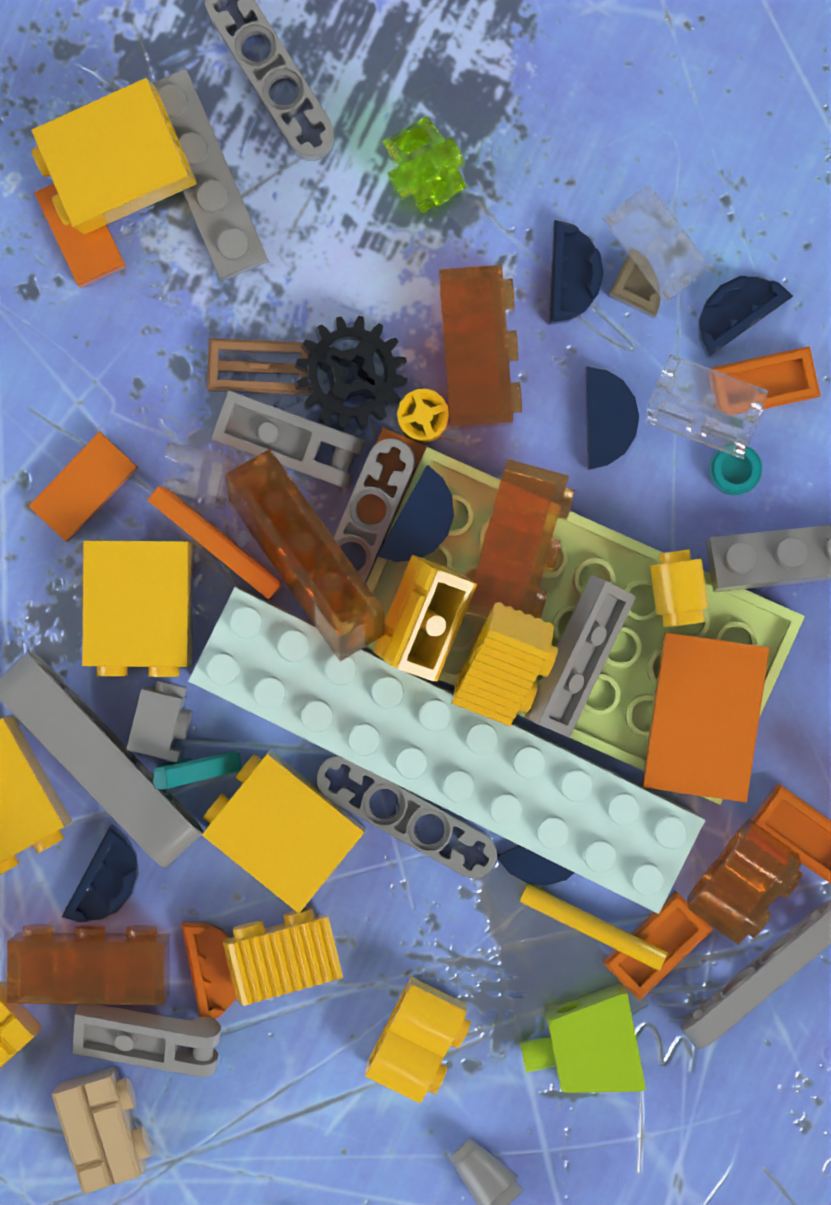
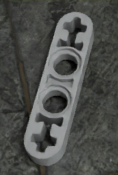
(267, 71)
(373, 535)
(403, 821)
(760, 978)

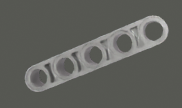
(97, 759)

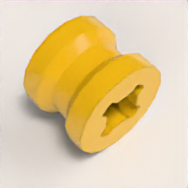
(421, 407)

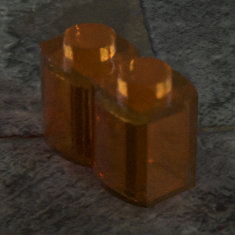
(745, 882)

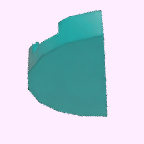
(189, 771)

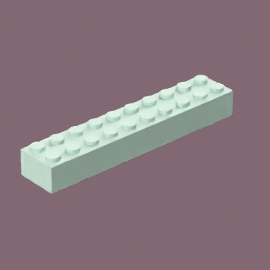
(447, 754)

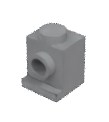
(160, 721)

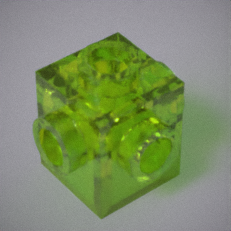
(424, 165)

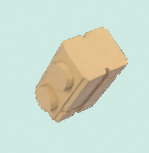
(101, 1129)

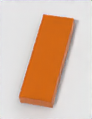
(215, 541)

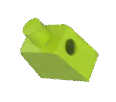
(590, 1045)

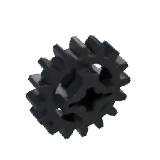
(329, 360)

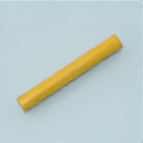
(594, 927)

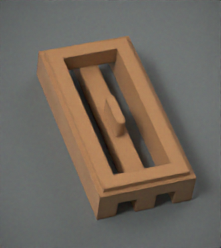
(258, 346)

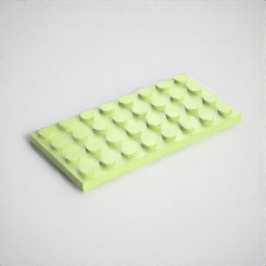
(622, 699)

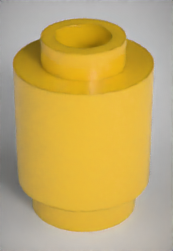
(679, 588)

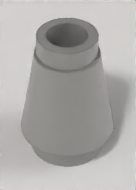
(485, 1175)

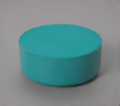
(733, 474)

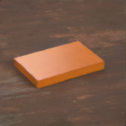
(705, 717)

